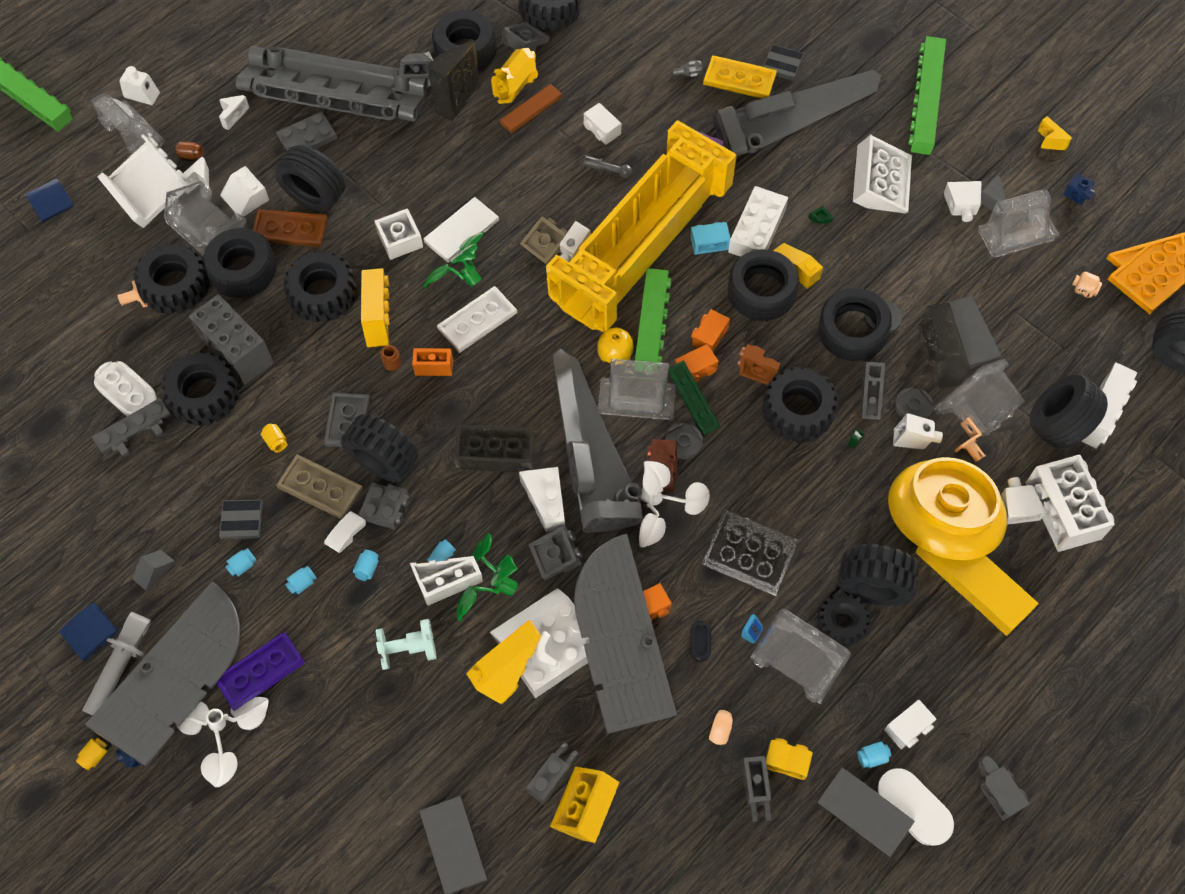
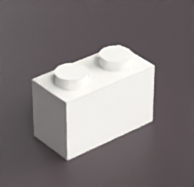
(602, 123)
(910, 725)

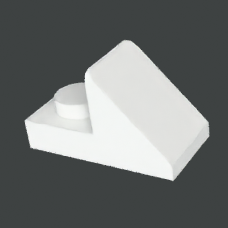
(233, 109)
(198, 172)

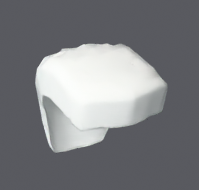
(540, 653)

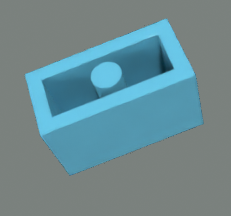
(710, 238)

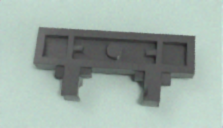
(143, 419)

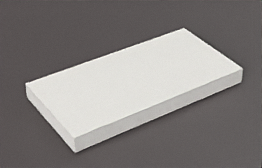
(464, 223)
(477, 319)

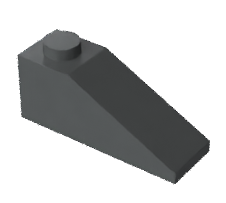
(872, 390)

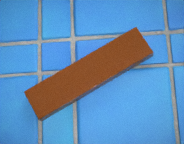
(531, 108)

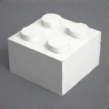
(398, 234)

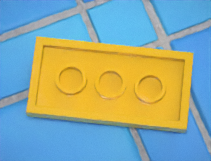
(740, 77)

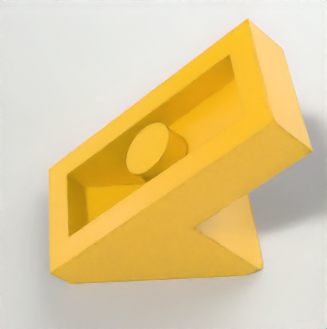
(1054, 136)

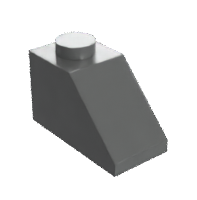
(414, 65)

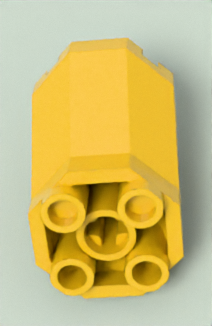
(514, 75)

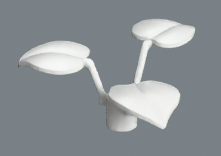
(658, 476)
(221, 767)

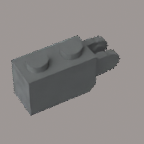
(551, 775)
(756, 786)
(1001, 789)

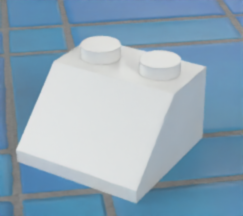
(244, 192)

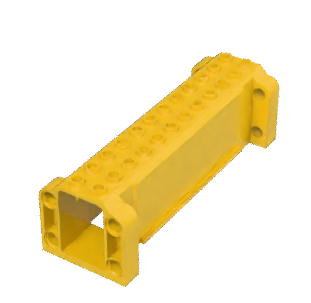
(640, 227)

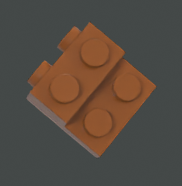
(756, 366)

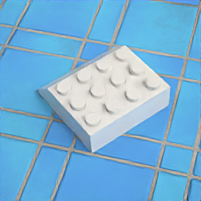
(557, 617)

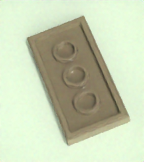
(319, 486)

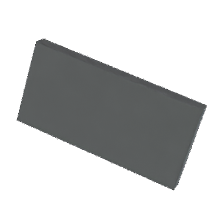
(974, 333)
(866, 812)
(453, 845)

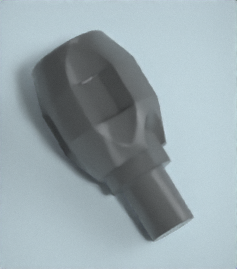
(691, 69)

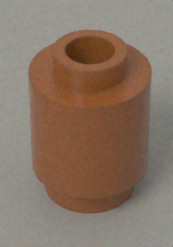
(189, 150)
(391, 358)

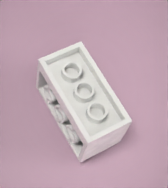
(1071, 502)

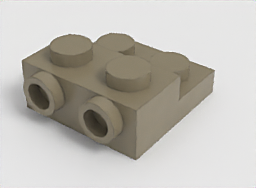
(544, 239)

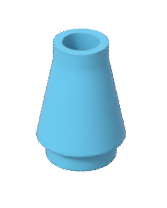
(442, 552)

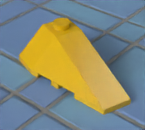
(501, 668)

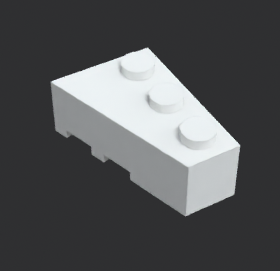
(545, 494)
(446, 578)

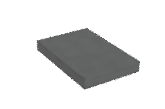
(342, 412)

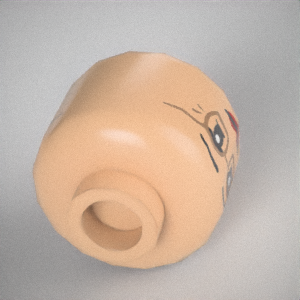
(1087, 284)

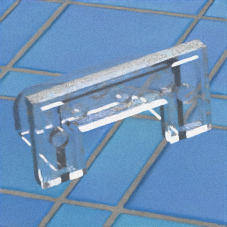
(127, 121)
(1019, 224)
(637, 390)
(984, 397)

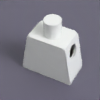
(138, 86)
(963, 198)
(573, 240)
(915, 432)
(1022, 503)

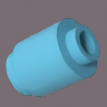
(240, 562)
(366, 565)
(300, 580)
(874, 755)

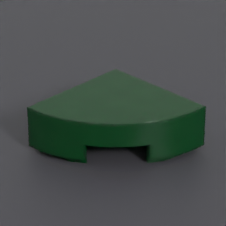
(821, 216)
(856, 438)

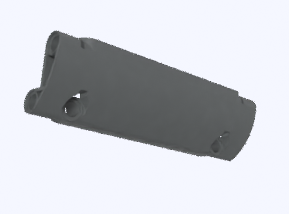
(332, 83)

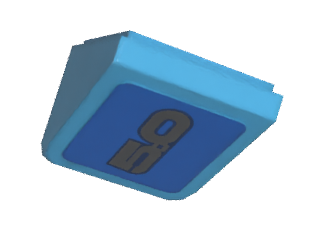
(752, 629)

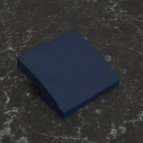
(49, 200)
(88, 631)

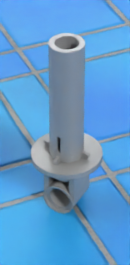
(124, 647)

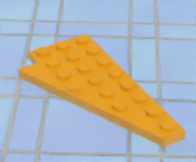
(1150, 271)

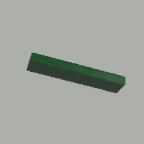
(693, 398)

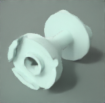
(414, 642)

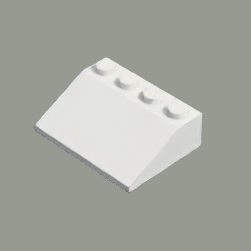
(882, 176)

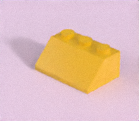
(585, 804)

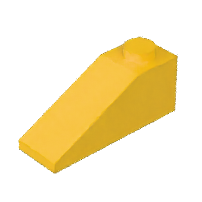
(807, 267)

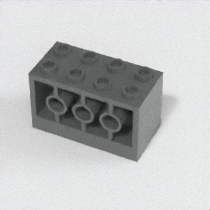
(231, 338)

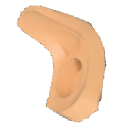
(721, 727)

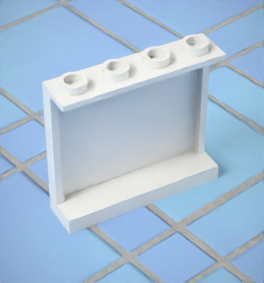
(143, 182)

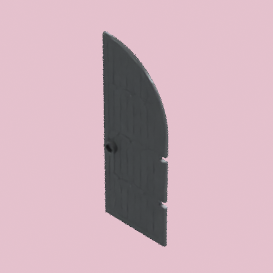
(622, 639)
(171, 677)

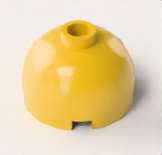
(615, 344)

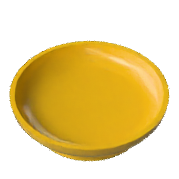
(948, 508)

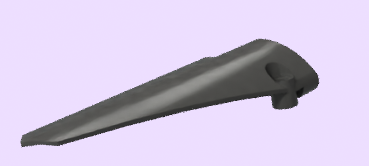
(787, 113)
(593, 460)

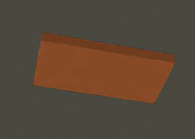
(291, 227)

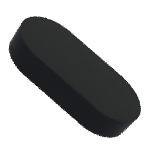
(700, 641)

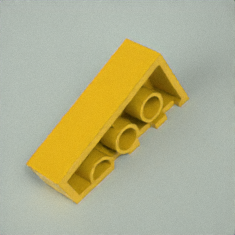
(375, 307)

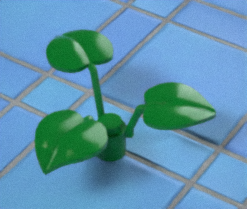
(468, 272)
(499, 580)

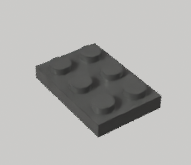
(310, 132)

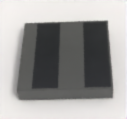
(784, 61)
(241, 519)

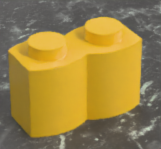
(788, 759)

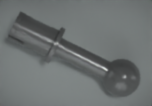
(624, 171)

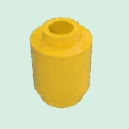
(274, 437)
(92, 753)

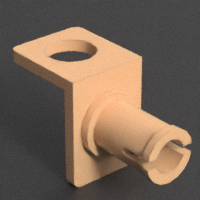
(131, 296)
(970, 445)

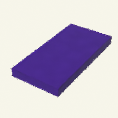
(259, 671)

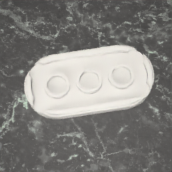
(123, 387)
(932, 819)

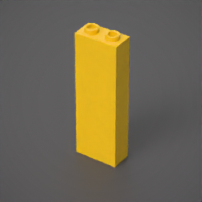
(985, 588)

